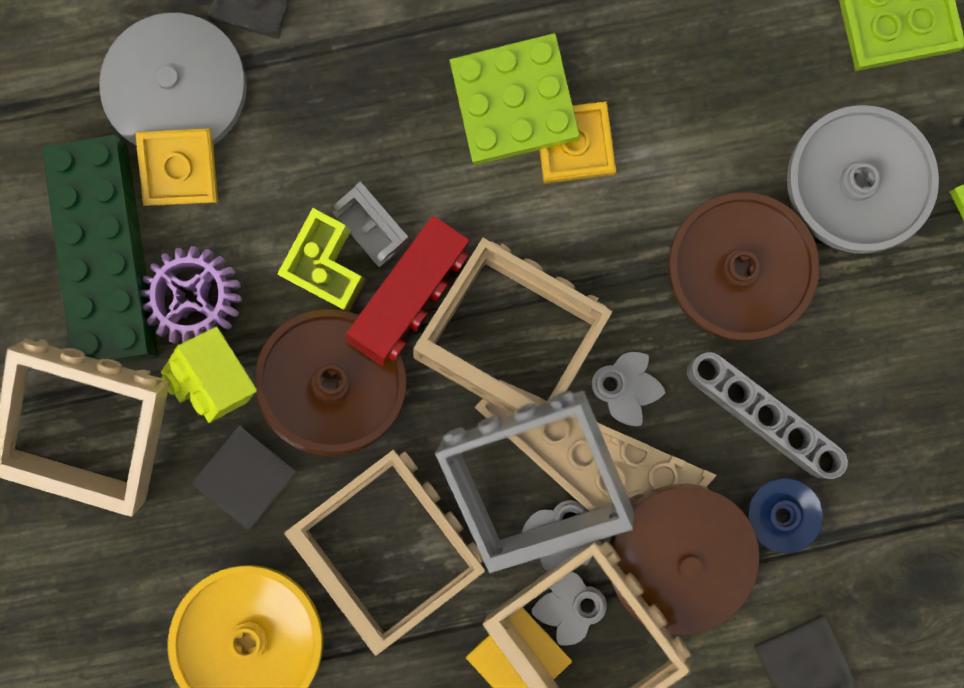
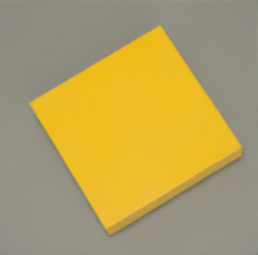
(584, 158)
(177, 166)
(498, 670)

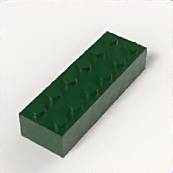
(99, 249)

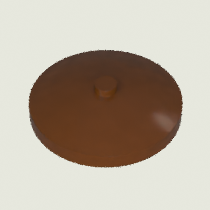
(743, 266)
(324, 390)
(690, 556)

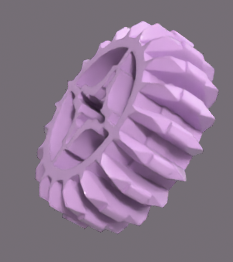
(201, 283)

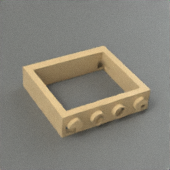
(532, 277)
(62, 478)
(339, 588)
(528, 664)

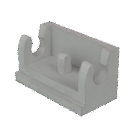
(370, 225)

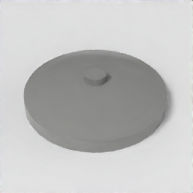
(172, 76)
(863, 179)

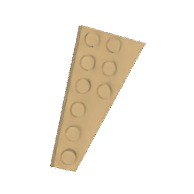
(569, 460)

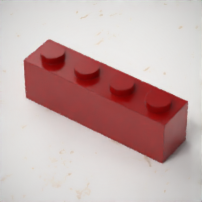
(407, 291)

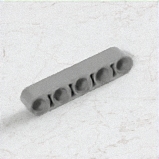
(783, 421)

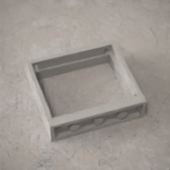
(552, 537)

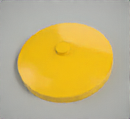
(245, 632)

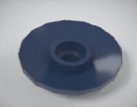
(803, 517)

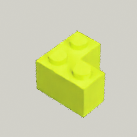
(313, 261)
(208, 376)

